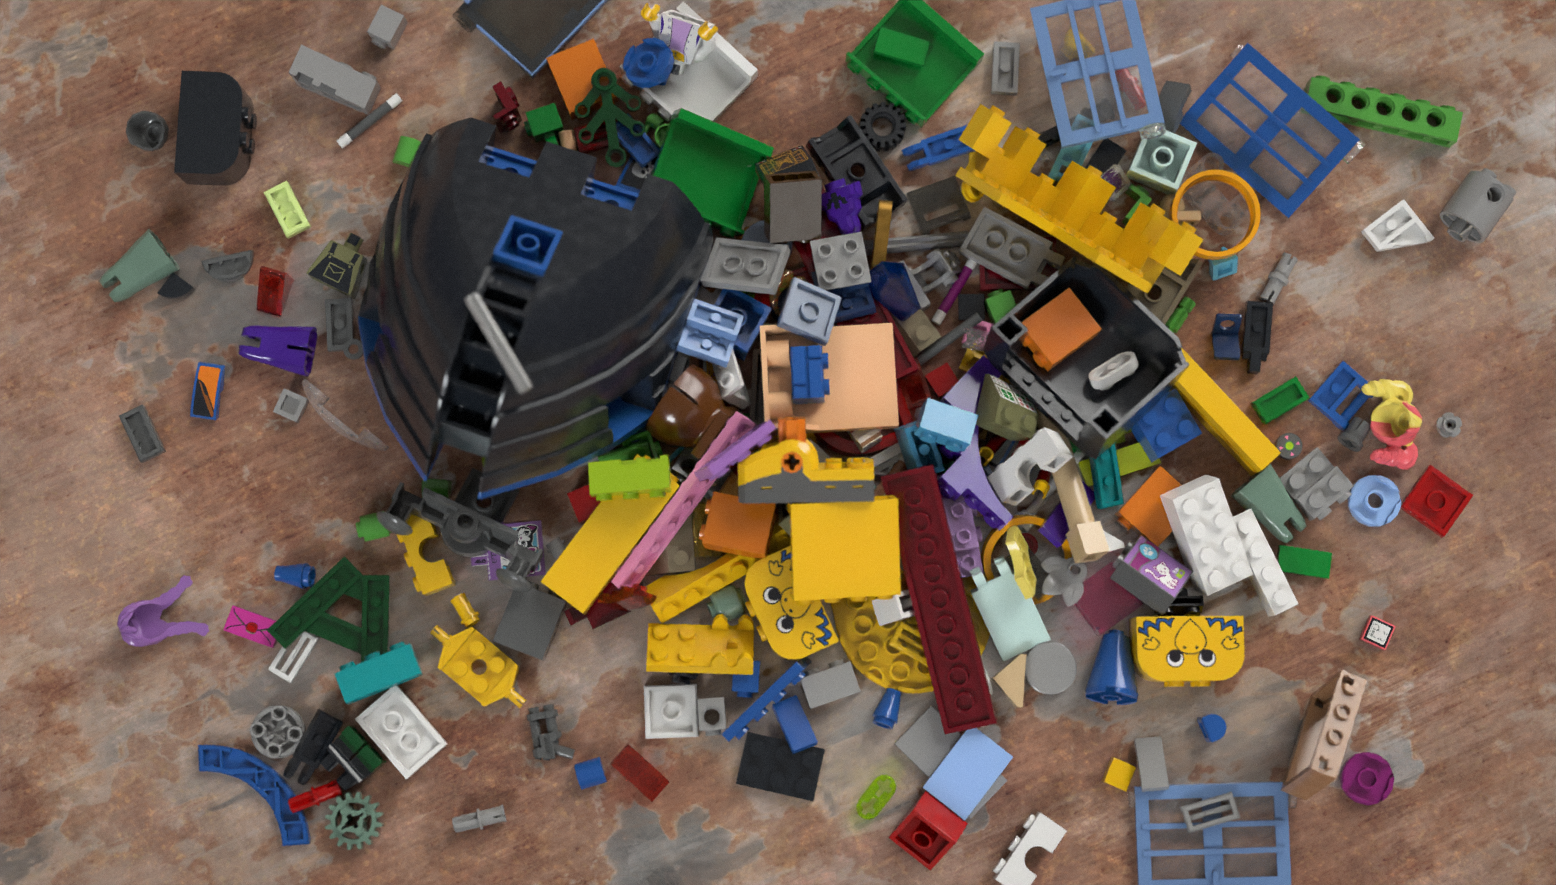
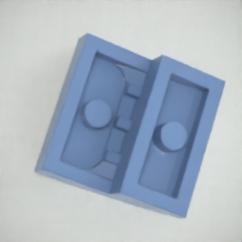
(710, 333)

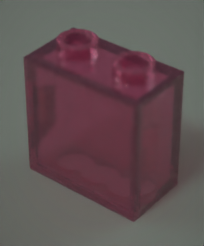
(1105, 601)

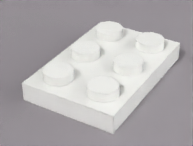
(401, 731)

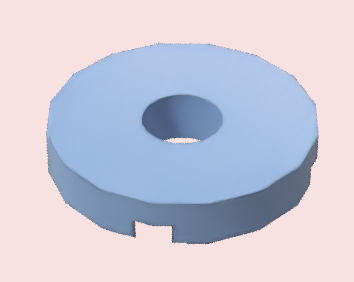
(1389, 497)

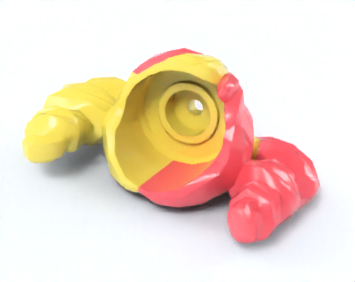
(1394, 423)

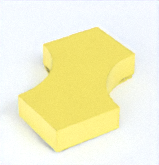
(1023, 570)

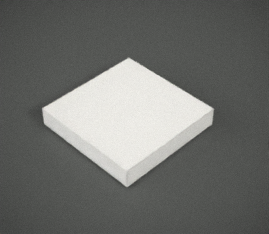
(671, 711)

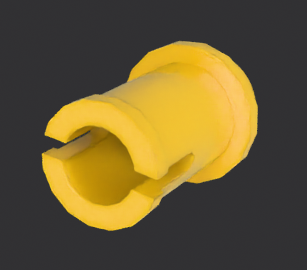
(465, 610)

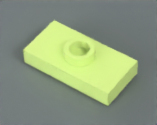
(287, 209)

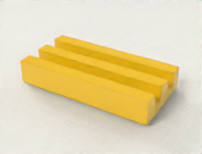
(897, 634)

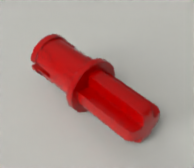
(314, 796)

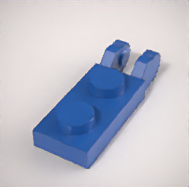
(938, 148)

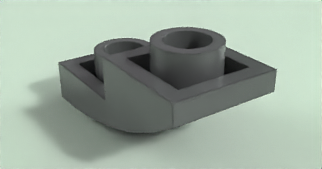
(1172, 100)

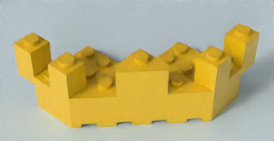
(1073, 206)

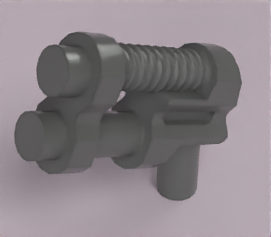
(547, 745)

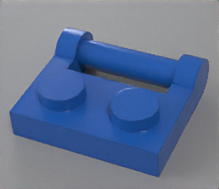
(1335, 390)

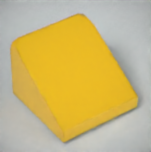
(1118, 774)

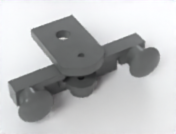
(467, 527)

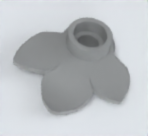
(1061, 580)

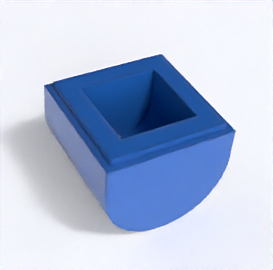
(1212, 727)
(590, 773)

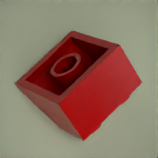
(928, 830)

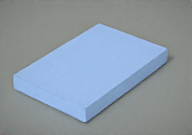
(967, 772)

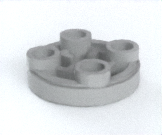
(1050, 668)
(277, 731)

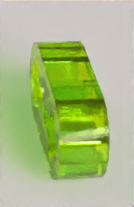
(881, 800)

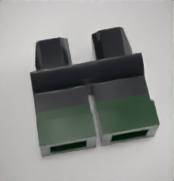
(344, 749)

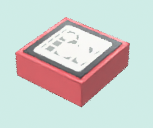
(1377, 632)

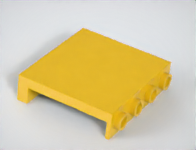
(845, 550)

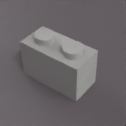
(829, 684)

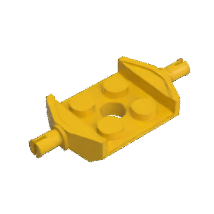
(457, 661)

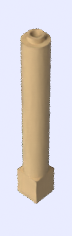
(1085, 535)

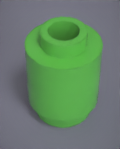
(371, 528)

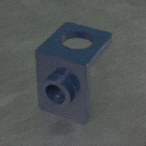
(1226, 339)

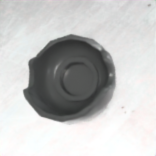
(147, 130)

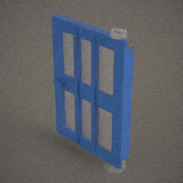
(1269, 130)

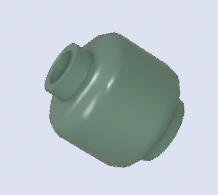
(727, 601)

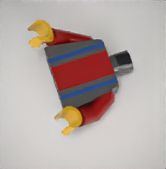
(1001, 449)

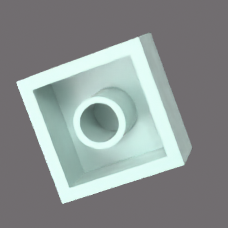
(1161, 162)

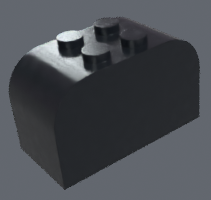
(213, 129)

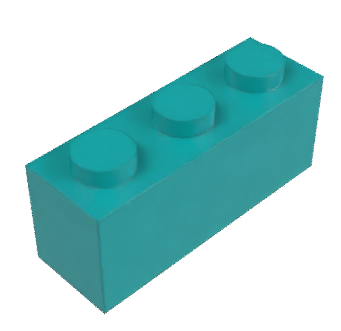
(378, 672)

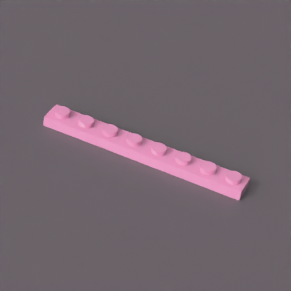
(678, 509)

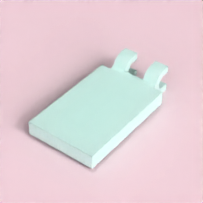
(1007, 614)

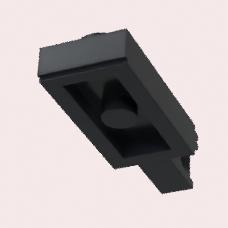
(1256, 334)

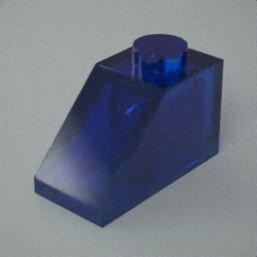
(894, 289)

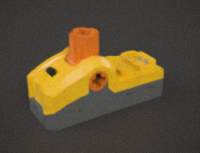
(772, 478)

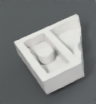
(1397, 229)

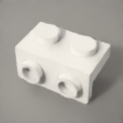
(732, 383)

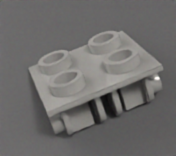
(840, 261)

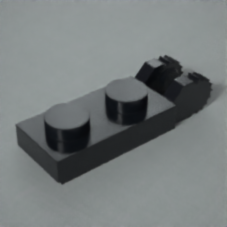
(313, 745)

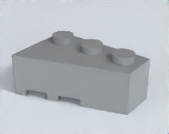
(334, 80)

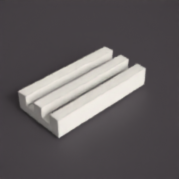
(282, 673)

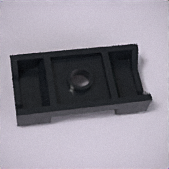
(849, 147)

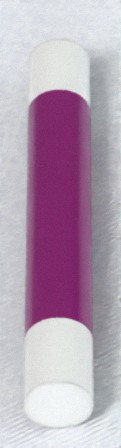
(953, 292)

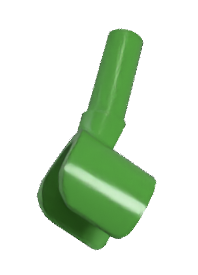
(653, 121)

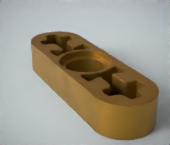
(881, 232)

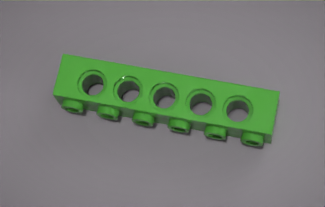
(1393, 123)

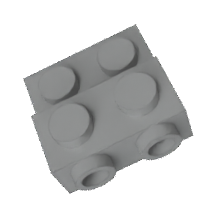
(1316, 485)

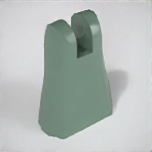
(139, 267)
(1270, 503)

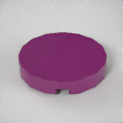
(1366, 778)

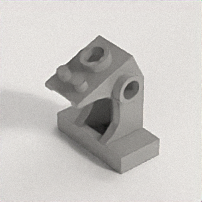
(946, 266)

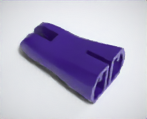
(282, 347)

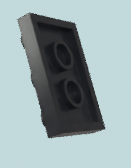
(772, 767)

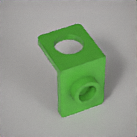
(655, 446)

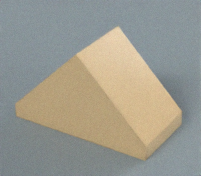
(1011, 680)

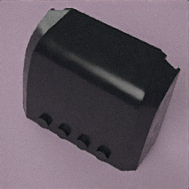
(1064, 394)

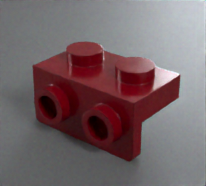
(509, 117)

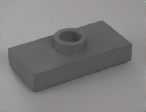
(142, 433)

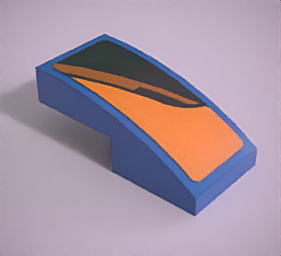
(207, 390)

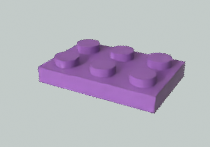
(736, 452)

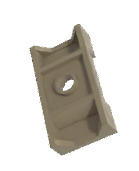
(1171, 290)

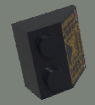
(789, 161)

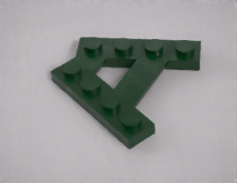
(310, 616)

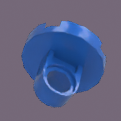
(649, 63)

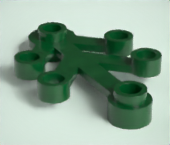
(609, 113)

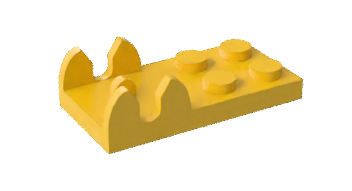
(702, 648)

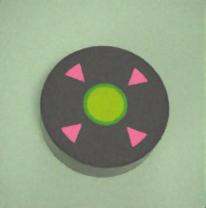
(1289, 446)

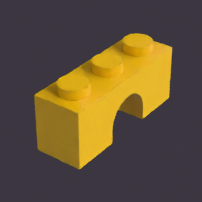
(430, 576)

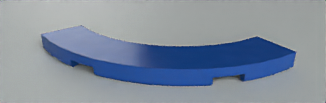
(265, 781)

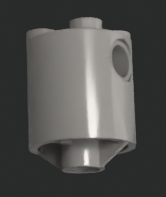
(1476, 206)

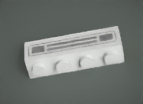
(1267, 574)

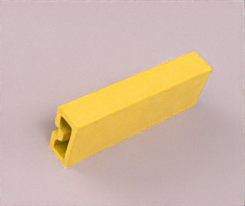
(1224, 419)
(604, 546)

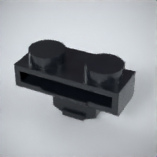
(1185, 605)

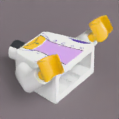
(685, 35)

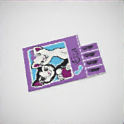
(528, 536)

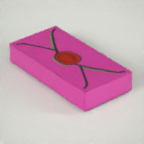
(250, 626)

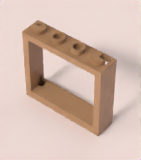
(1324, 735)

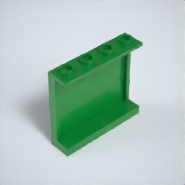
(912, 88)
(711, 168)

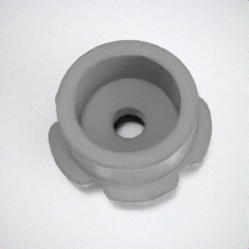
(1442, 427)

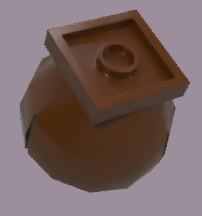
(692, 415)

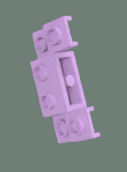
(963, 533)

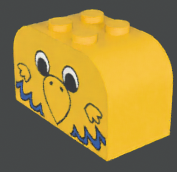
(789, 627)
(1187, 648)

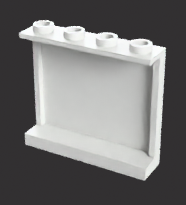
(705, 86)

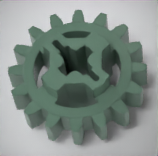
(347, 810)

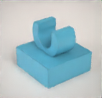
(1223, 267)

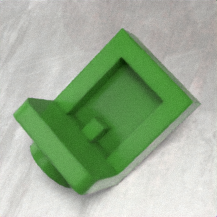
(1140, 195)

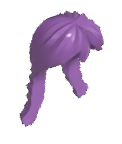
(142, 624)

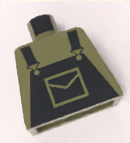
(340, 266)

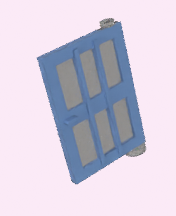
(1097, 70)
(1230, 853)

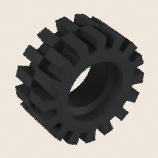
(890, 113)

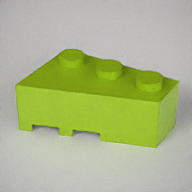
(629, 478)

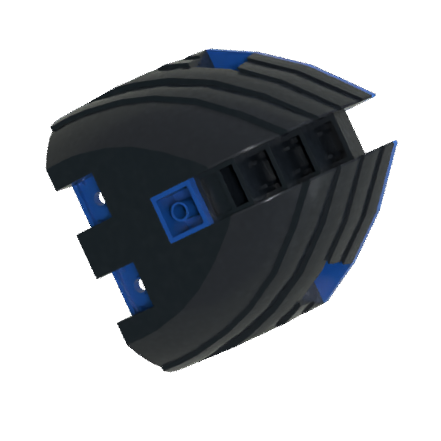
(573, 274)

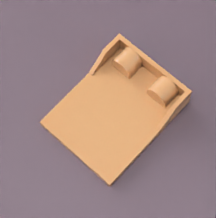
(858, 375)

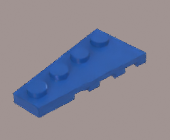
(774, 693)

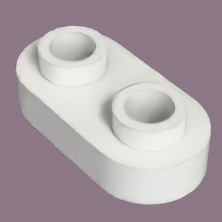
(1113, 370)

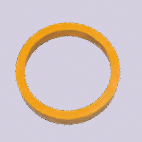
(1245, 190)
(995, 534)

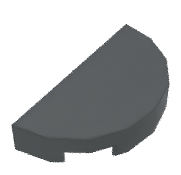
(229, 267)

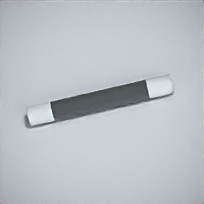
(369, 120)

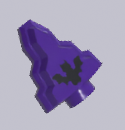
(843, 205)

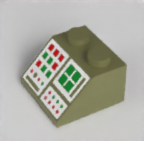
(1005, 410)

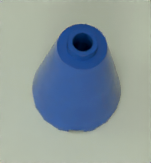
(1113, 671)

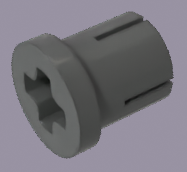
(1354, 434)

